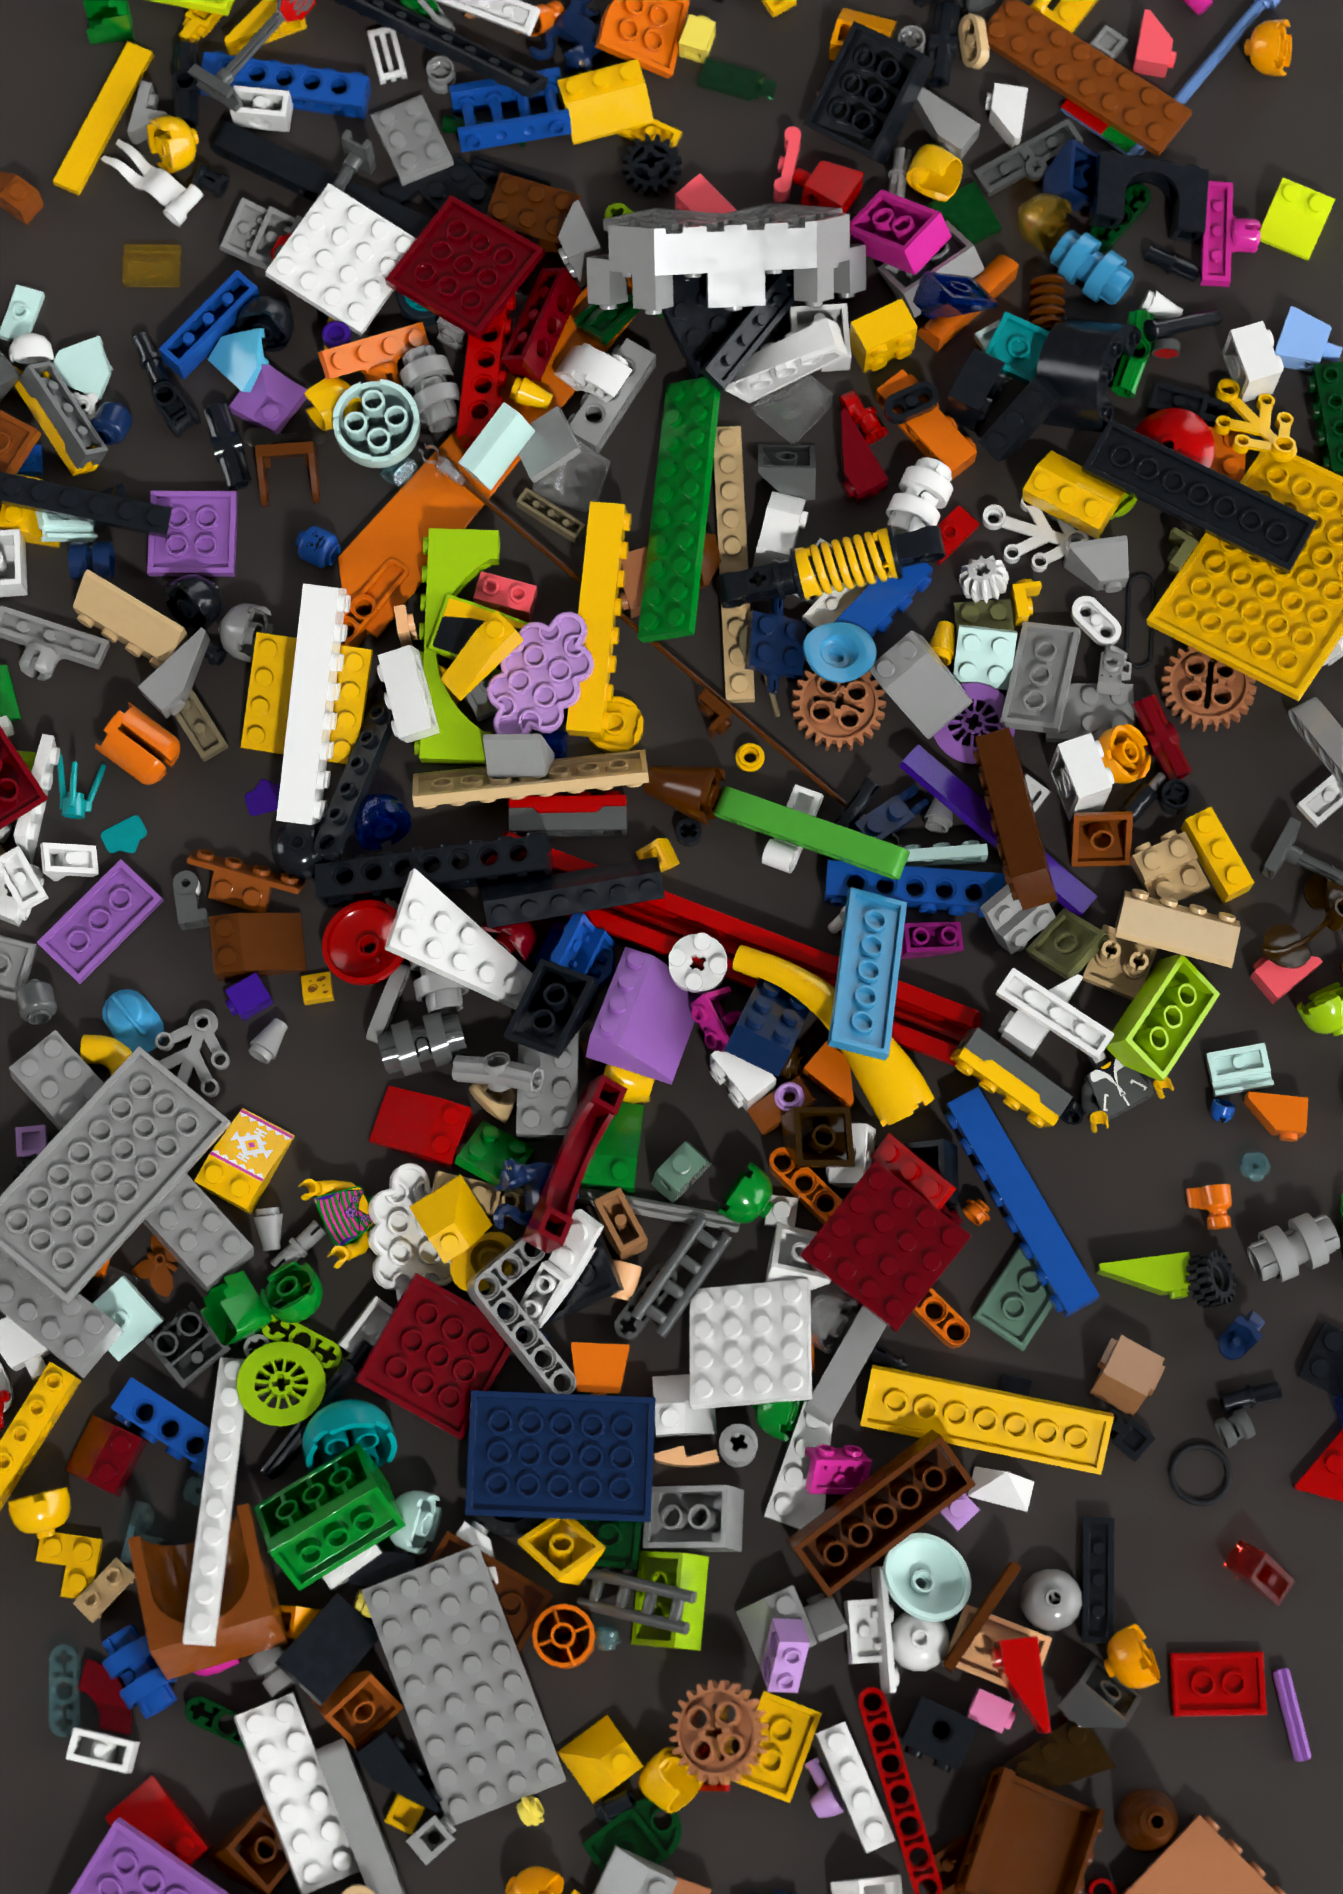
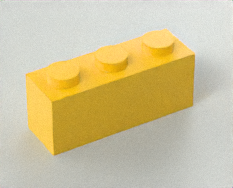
(1217, 855)

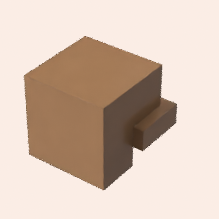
(1127, 1374)

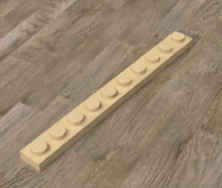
(734, 557)

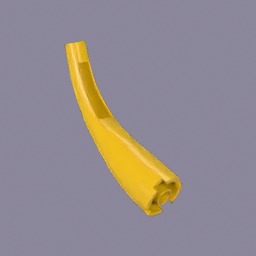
(890, 1085)

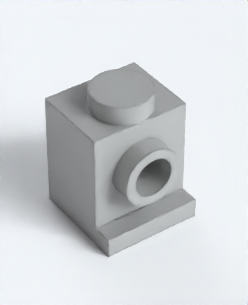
(451, 335)
(420, 1839)

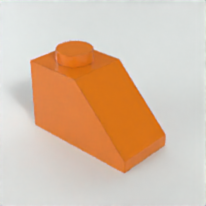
(832, 1074)
(1279, 1114)

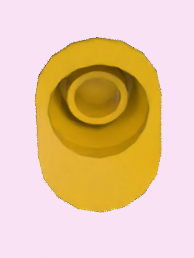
(477, 1257)

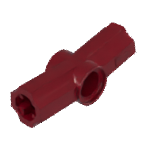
(1161, 738)

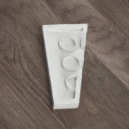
(29, 824)
(790, 1500)

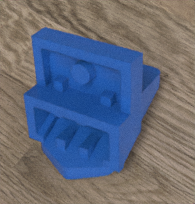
(580, 948)

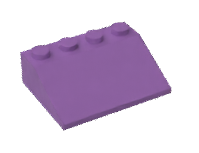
(643, 1019)

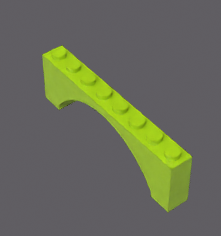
(452, 562)

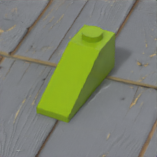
(1154, 1274)

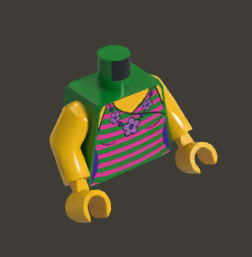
(345, 1216)

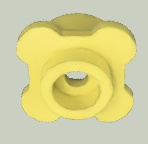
(530, 1811)

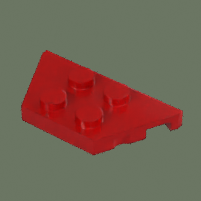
(1326, 1472)

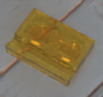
(151, 265)

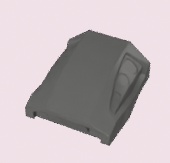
(186, 1349)

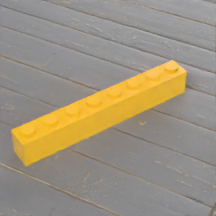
(599, 609)

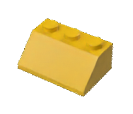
(605, 101)
(1071, 495)

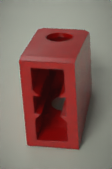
(829, 185)

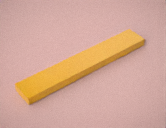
(103, 118)

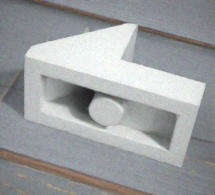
(68, 860)

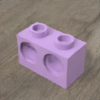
(785, 1655)

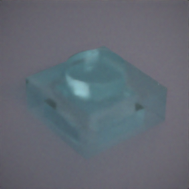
(400, 472)

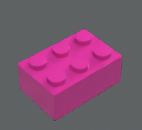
(899, 231)

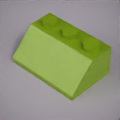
(681, 1571)

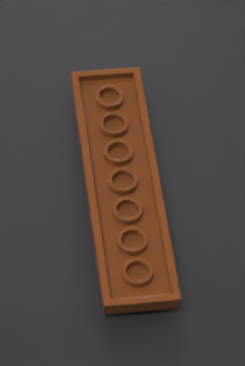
(1086, 76)

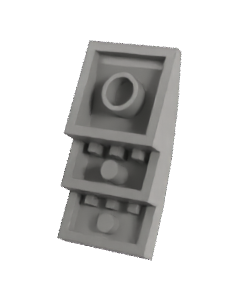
(255, 232)

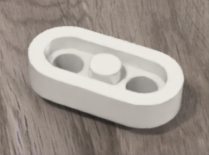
(1098, 620)

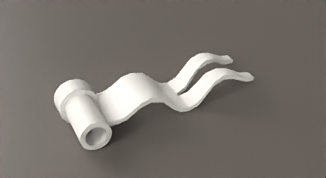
(158, 183)

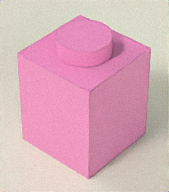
(991, 1711)

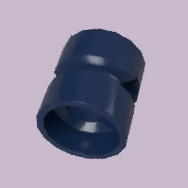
(96, 558)

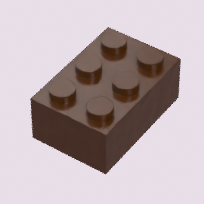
(531, 210)

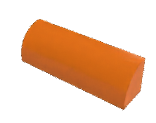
(993, 280)

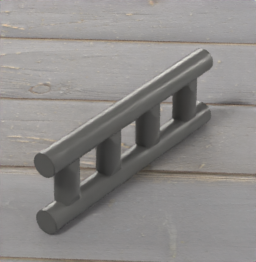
(663, 1282)
(646, 1616)

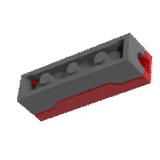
(570, 815)

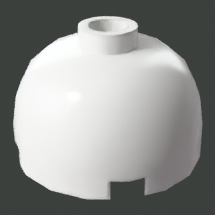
(918, 1642)

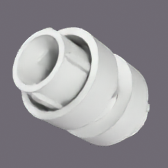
(924, 491)

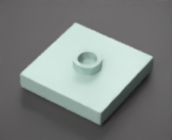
(132, 1314)

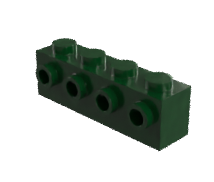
(1327, 407)

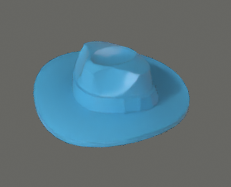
(839, 651)

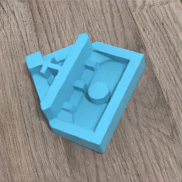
(240, 357)

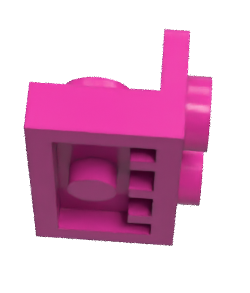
(836, 1469)

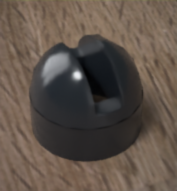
(1073, 1118)

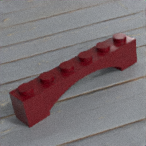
(555, 1206)

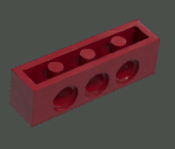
(541, 323)

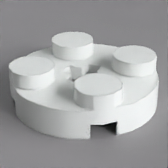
(698, 946)

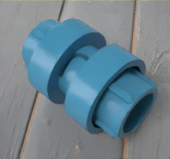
(1102, 274)

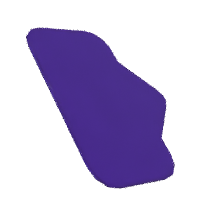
(263, 798)

